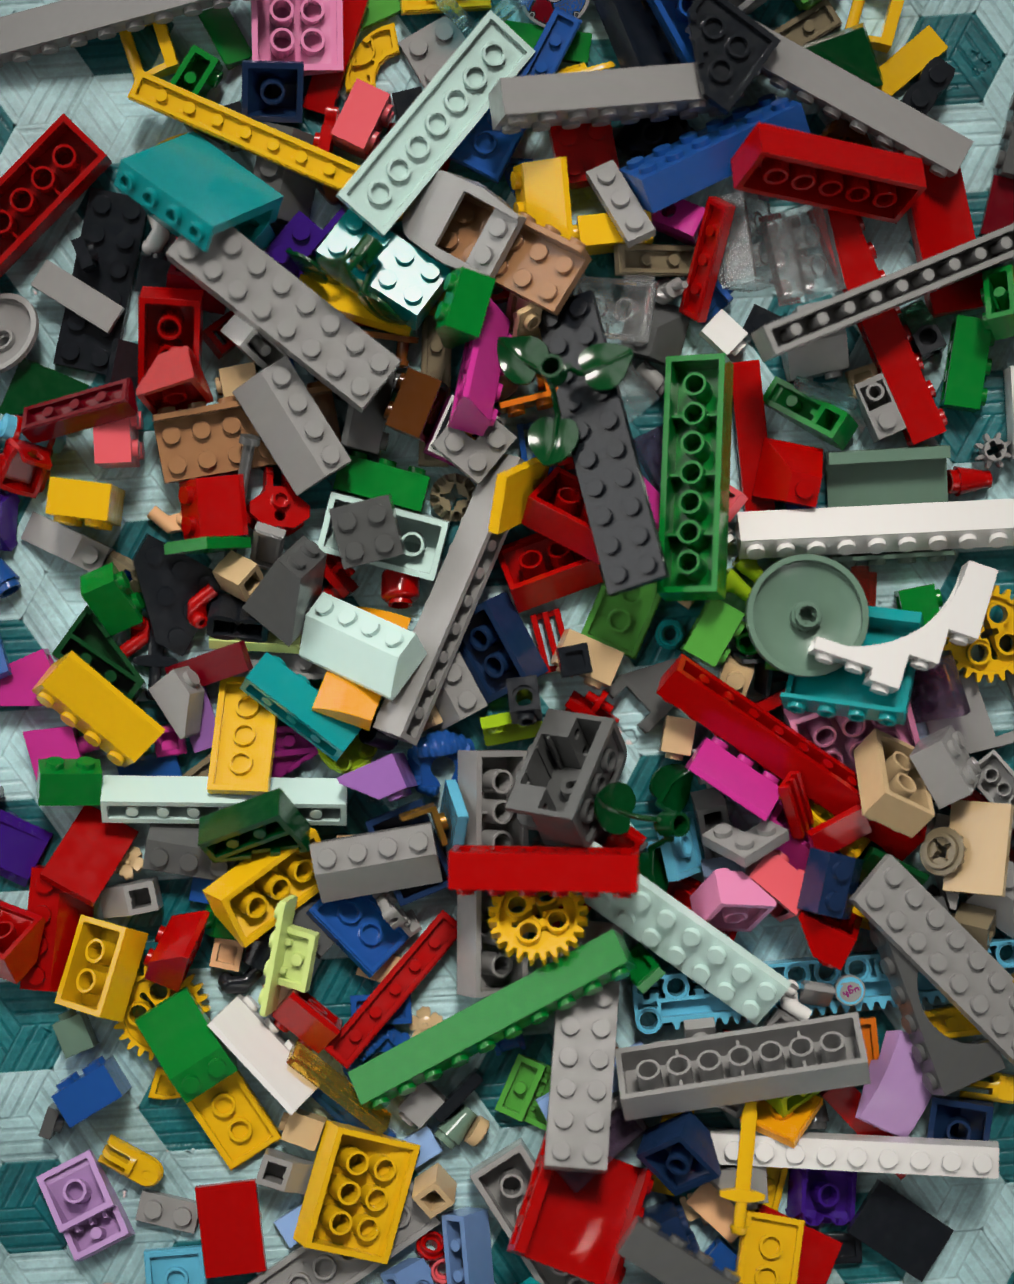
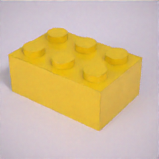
(85, 501)
(101, 968)

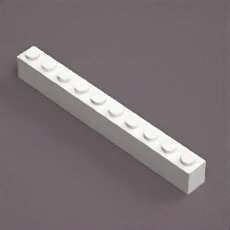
(875, 529)
(866, 1153)

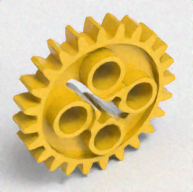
(987, 665)
(548, 940)
(145, 986)

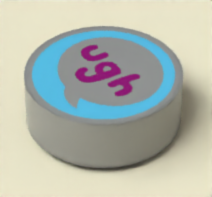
(849, 990)

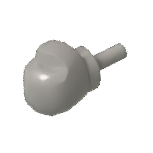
(669, 289)

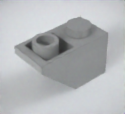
(878, 408)
(131, 898)
(284, 1172)

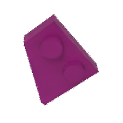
(290, 751)

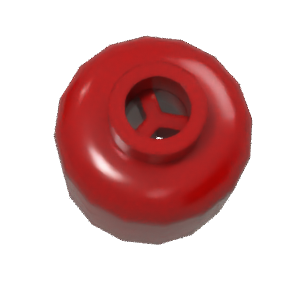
(399, 589)

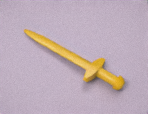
(741, 1192)

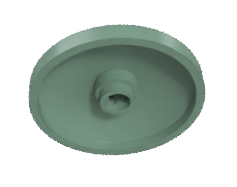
(797, 603)

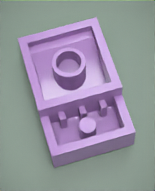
(896, 1088)
(85, 1206)

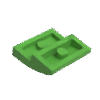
(525, 1084)

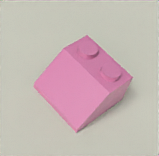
(731, 901)

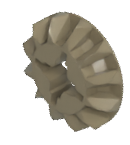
(444, 486)
(931, 850)

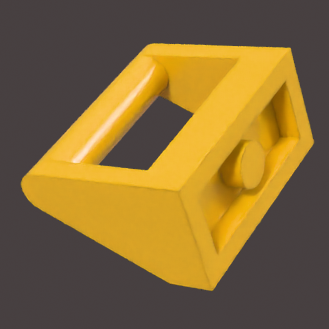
(885, 40)
(167, 48)

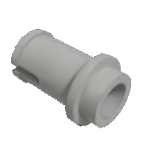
(652, 377)

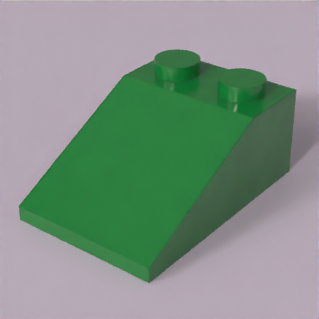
(463, 307)
(186, 1045)

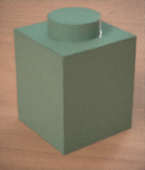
(74, 1032)

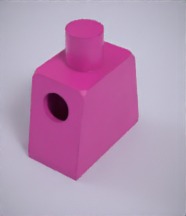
(683, 224)
(57, 742)

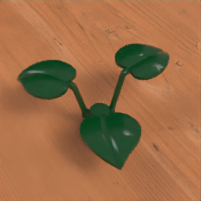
(337, 268)
(526, 356)
(672, 789)

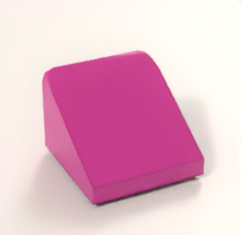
(169, 743)

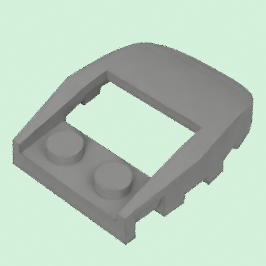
(433, 210)
(976, 725)

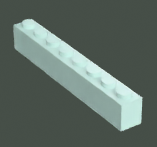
(187, 799)

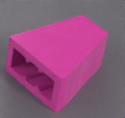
(26, 672)

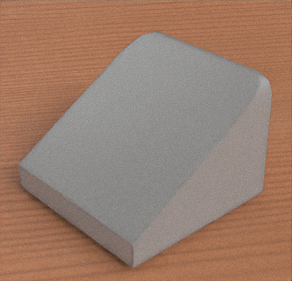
(816, 993)

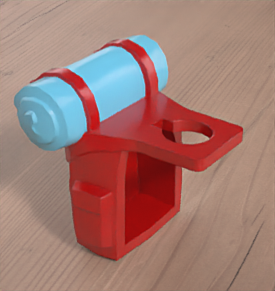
(23, 464)

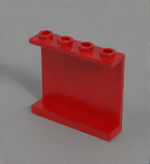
(581, 1228)

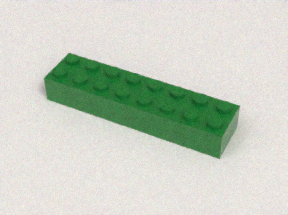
(696, 476)

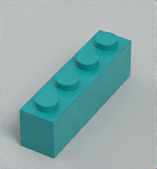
(291, 700)

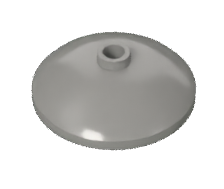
(17, 329)

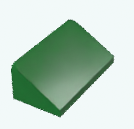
(226, 36)

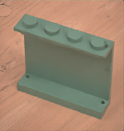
(887, 478)

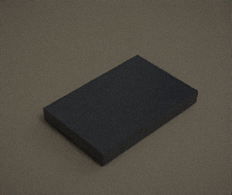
(899, 1230)

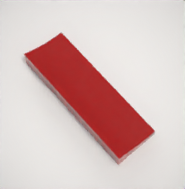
(937, 224)

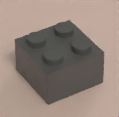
(367, 531)

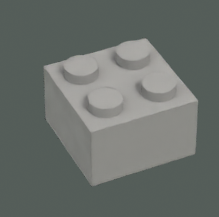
(946, 766)

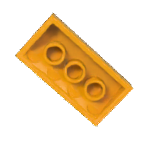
(347, 700)

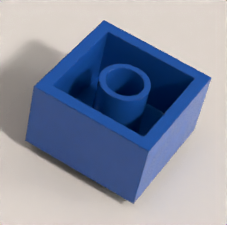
(90, 1092)

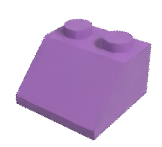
(383, 778)

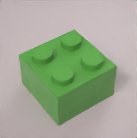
(712, 633)

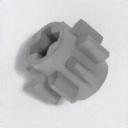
(1002, 453)

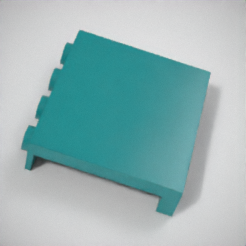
(196, 188)
(844, 693)

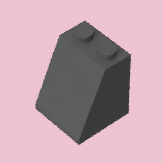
(289, 590)

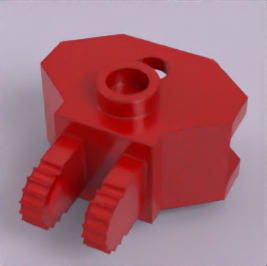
(277, 506)

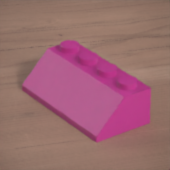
(479, 376)

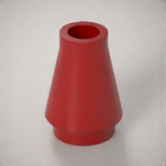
(967, 480)

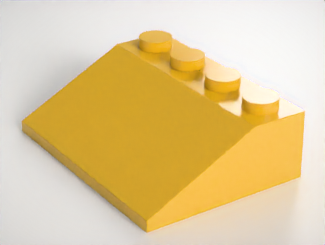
(356, 1192)

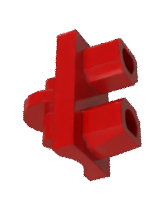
(339, 578)
(590, 704)

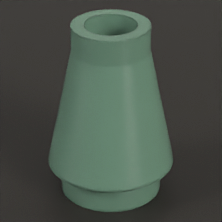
(455, 1127)

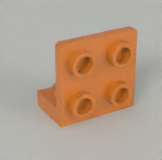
(541, 400)

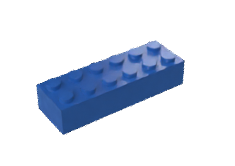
(704, 155)

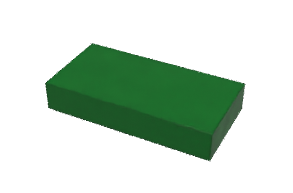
(647, 969)

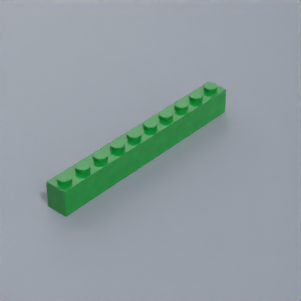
(492, 1020)

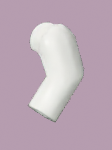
(790, 1003)

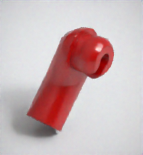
(198, 606)
(139, 638)

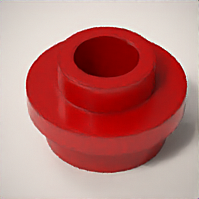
(431, 1238)

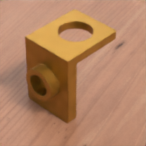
(439, 820)

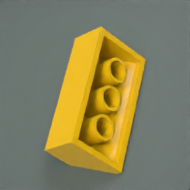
(544, 193)
(97, 710)
(250, 891)

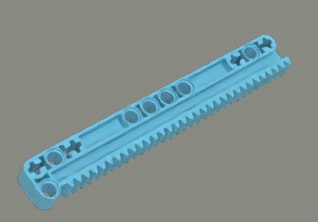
(702, 1004)

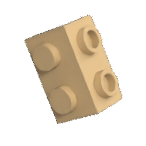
(523, 317)

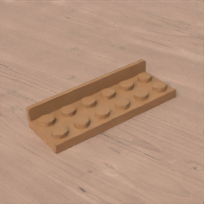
(538, 266)
(206, 438)

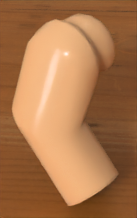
(168, 523)

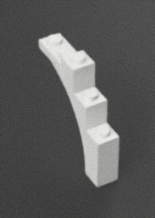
(886, 662)

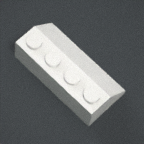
(261, 1051)

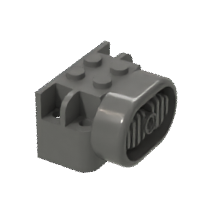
(563, 774)

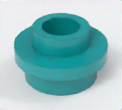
(679, 634)

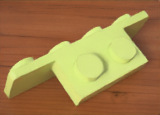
(290, 956)

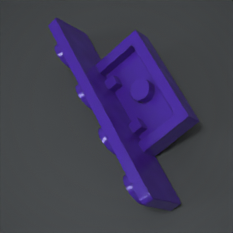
(302, 237)

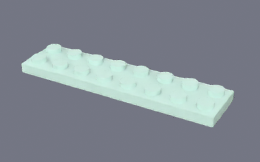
(434, 124)
(695, 948)

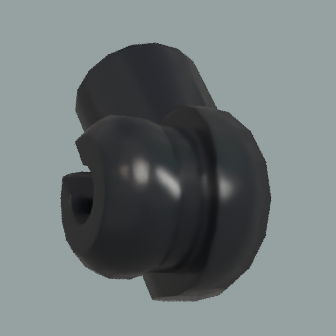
(239, 984)

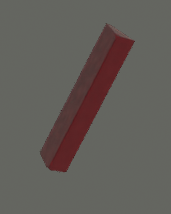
(79, 411)

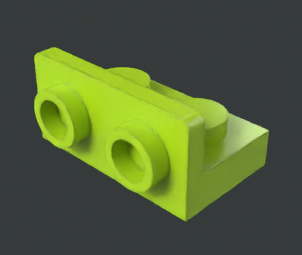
(499, 729)

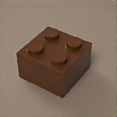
(416, 404)

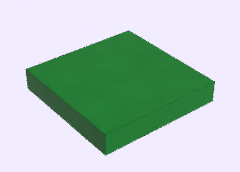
(207, 545)

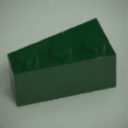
(99, 650)
(253, 827)

